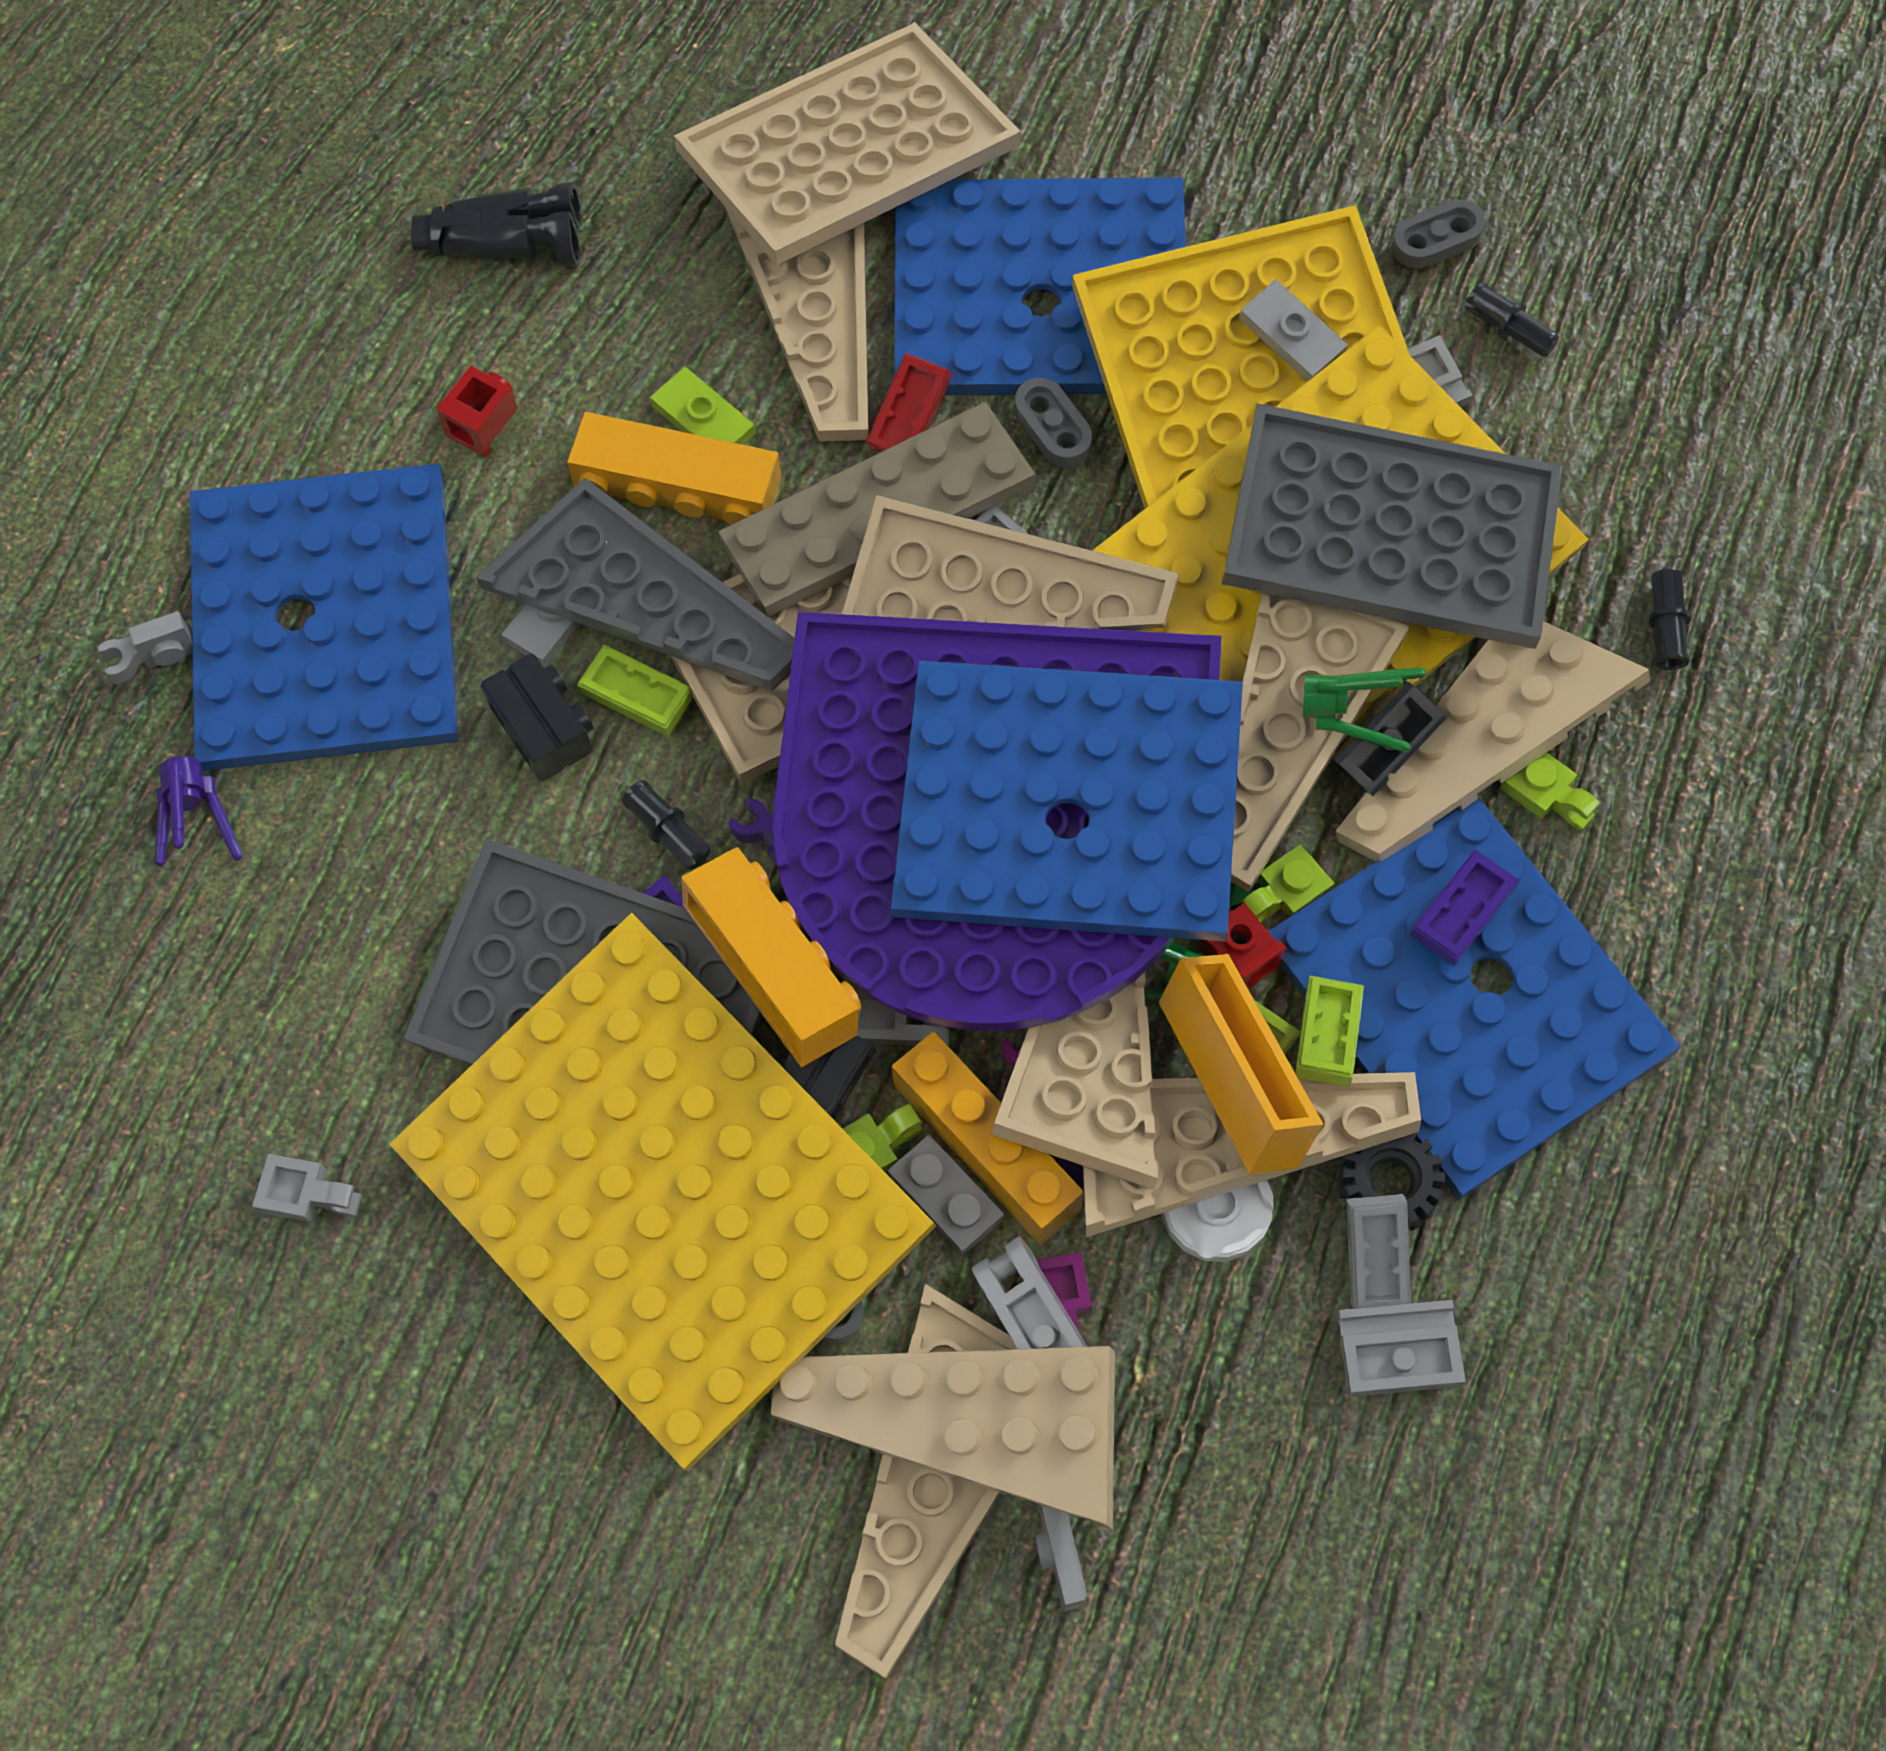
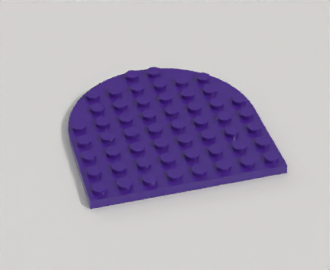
(844, 805)

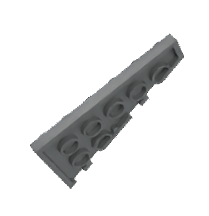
(625, 579)

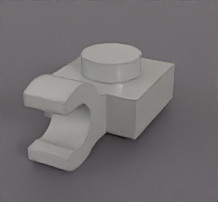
(153, 642)
(297, 1186)

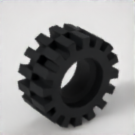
(1411, 1155)

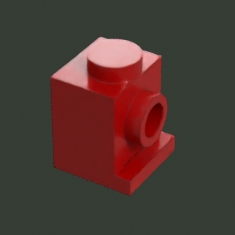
(477, 409)
(1254, 959)

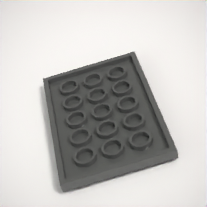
(1395, 526)
(524, 931)

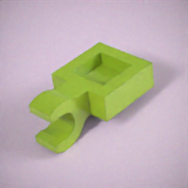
(1547, 786)
(1288, 885)
(881, 1139)

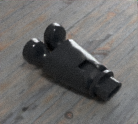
(504, 225)

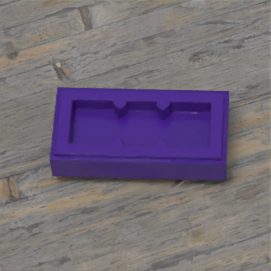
(1464, 907)

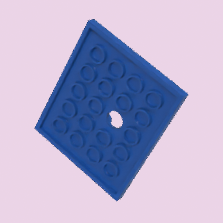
(986, 243)
(373, 657)
(1134, 751)
(1486, 1065)

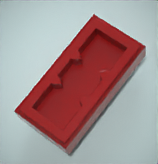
(909, 402)

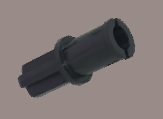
(1511, 319)
(1669, 619)
(666, 825)

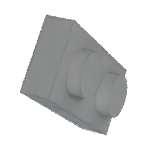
(946, 1195)

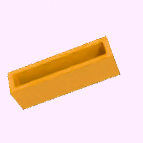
(674, 469)
(771, 955)
(1240, 1064)
(964, 1115)

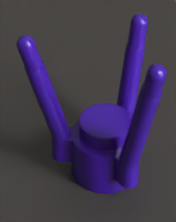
(182, 791)

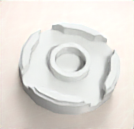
(1224, 1224)

